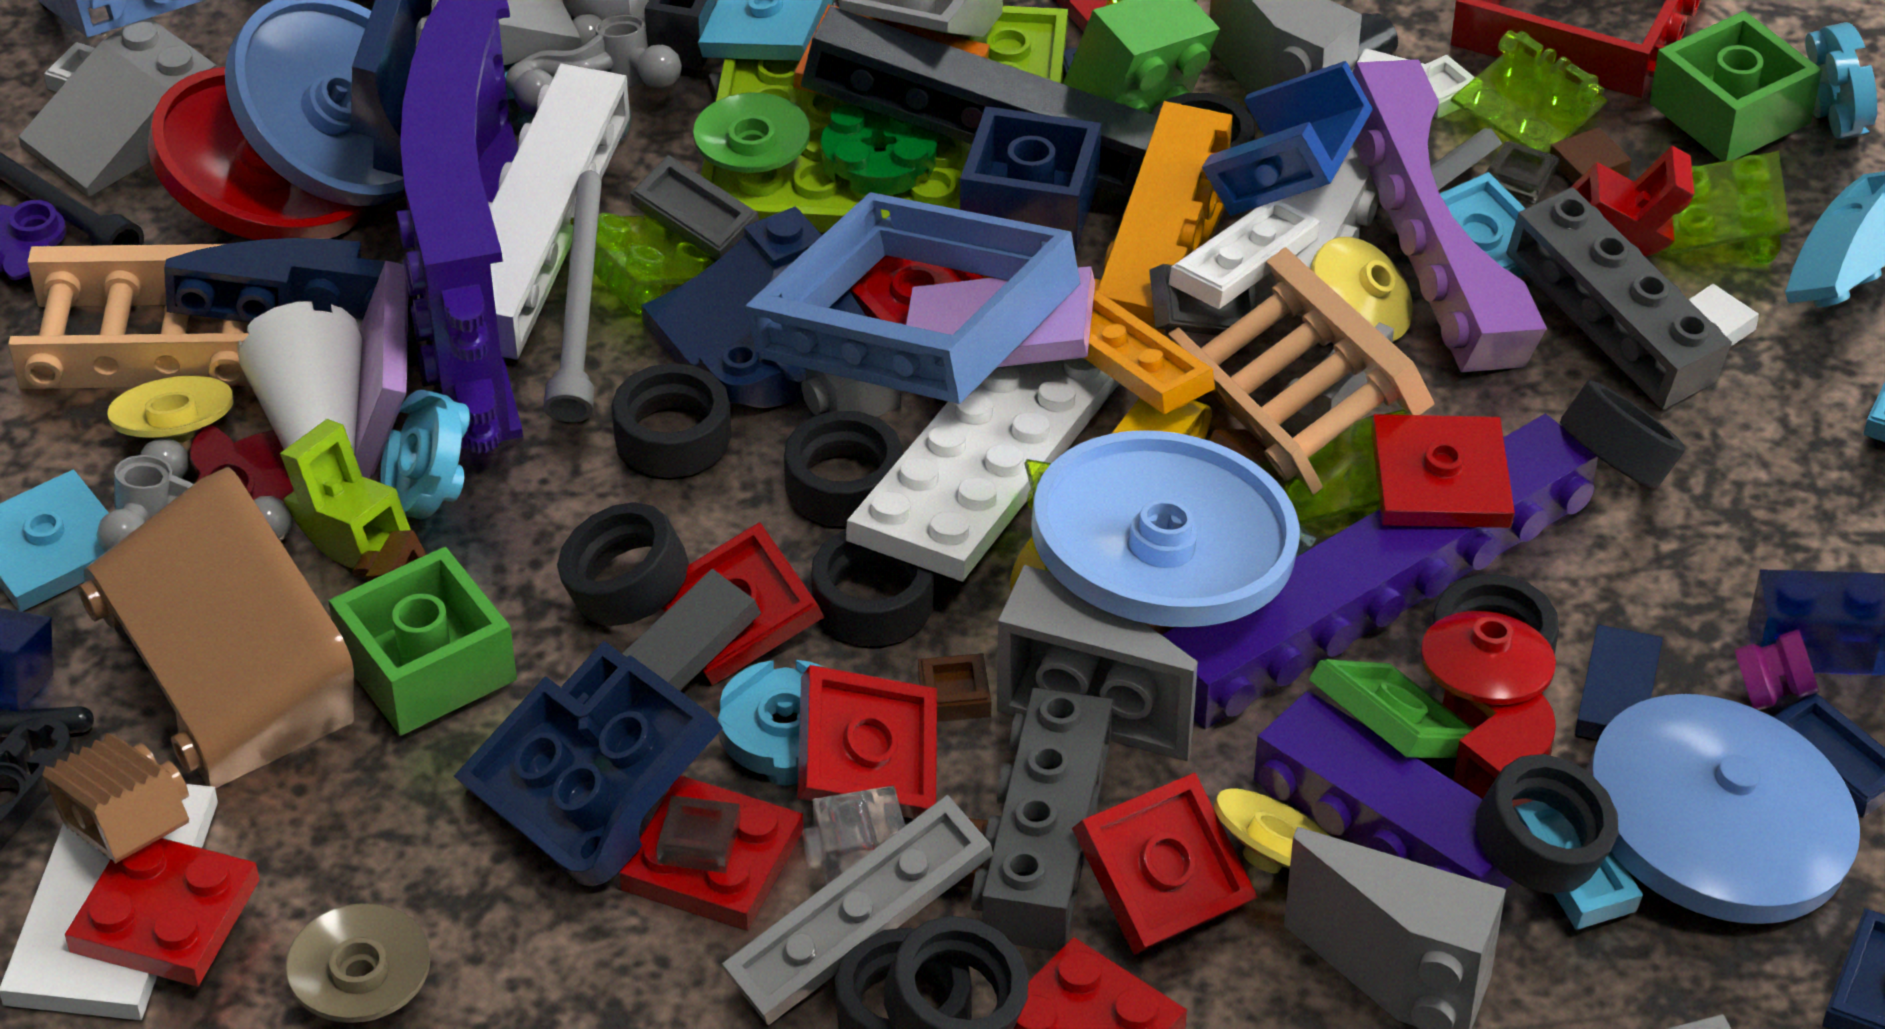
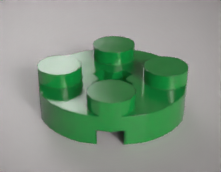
(850, 153)

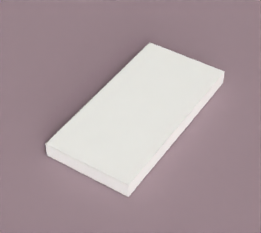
(43, 969)

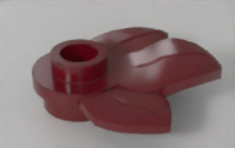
(252, 459)

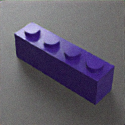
(1370, 790)

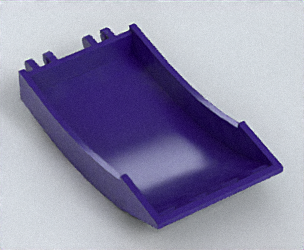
(452, 161)

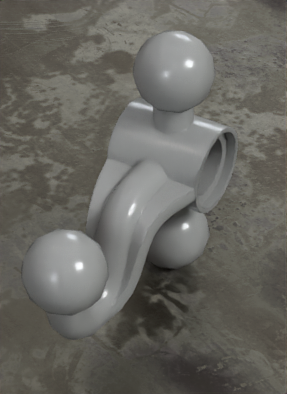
(608, 45)
(154, 480)

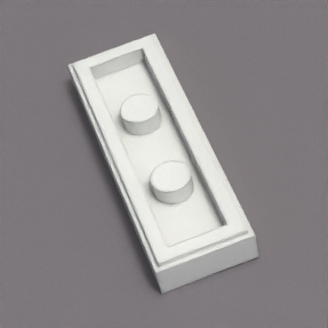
(1239, 253)

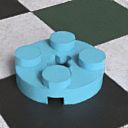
(1845, 89)
(426, 453)
(748, 722)

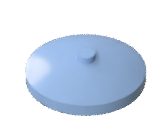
(1165, 528)

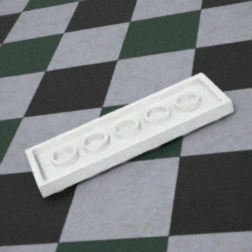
(968, 468)

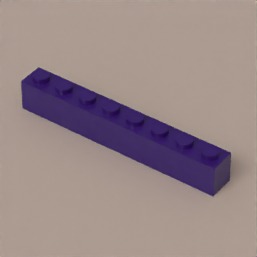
(1374, 575)

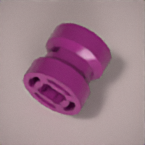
(1776, 670)

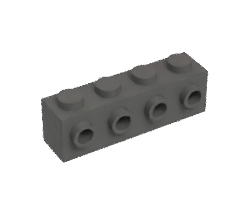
(1618, 298)
(1045, 793)

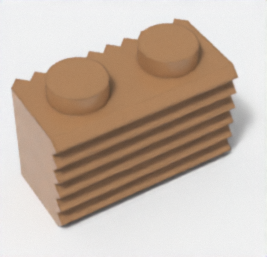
(117, 796)

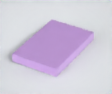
(1057, 338)
(382, 366)

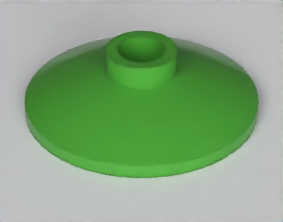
(751, 132)

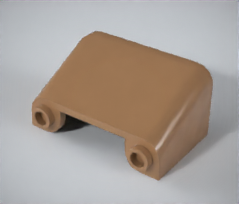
(225, 630)

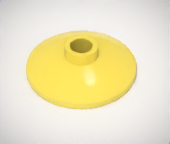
(1366, 281)
(170, 407)
(1262, 826)

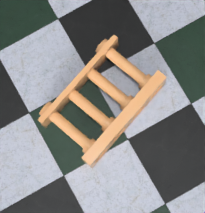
(115, 279)
(1326, 320)

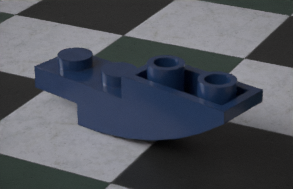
(257, 275)

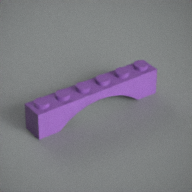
(1478, 303)

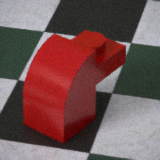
(1645, 206)
(1499, 738)

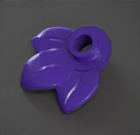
(27, 226)

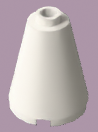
(304, 368)

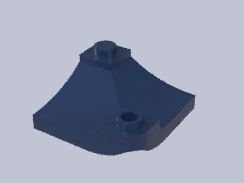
(382, 76)
(707, 317)
(589, 761)

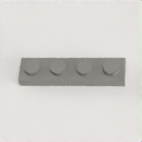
(865, 899)

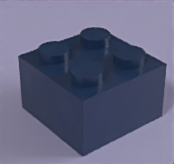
(1033, 169)

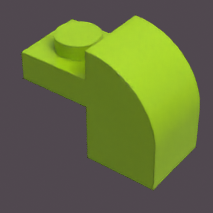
(334, 501)

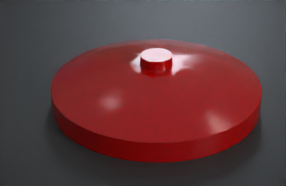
(222, 178)

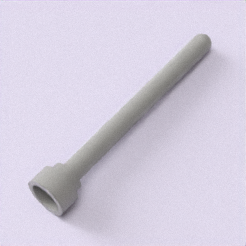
(569, 391)

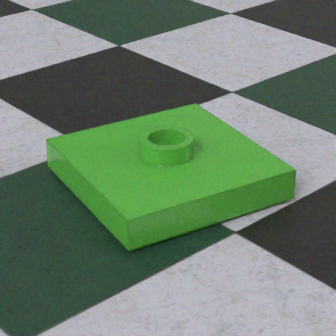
(1392, 707)

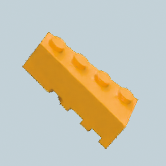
(1169, 207)

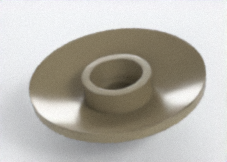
(353, 943)

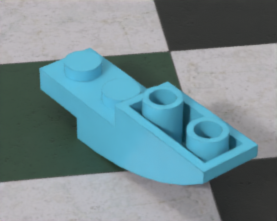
(1843, 245)

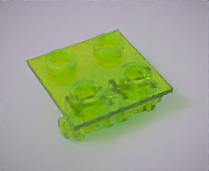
(1530, 95)
(1735, 204)
(641, 256)
(1346, 474)

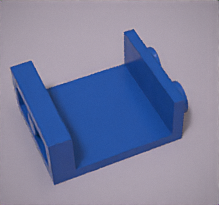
(1307, 136)

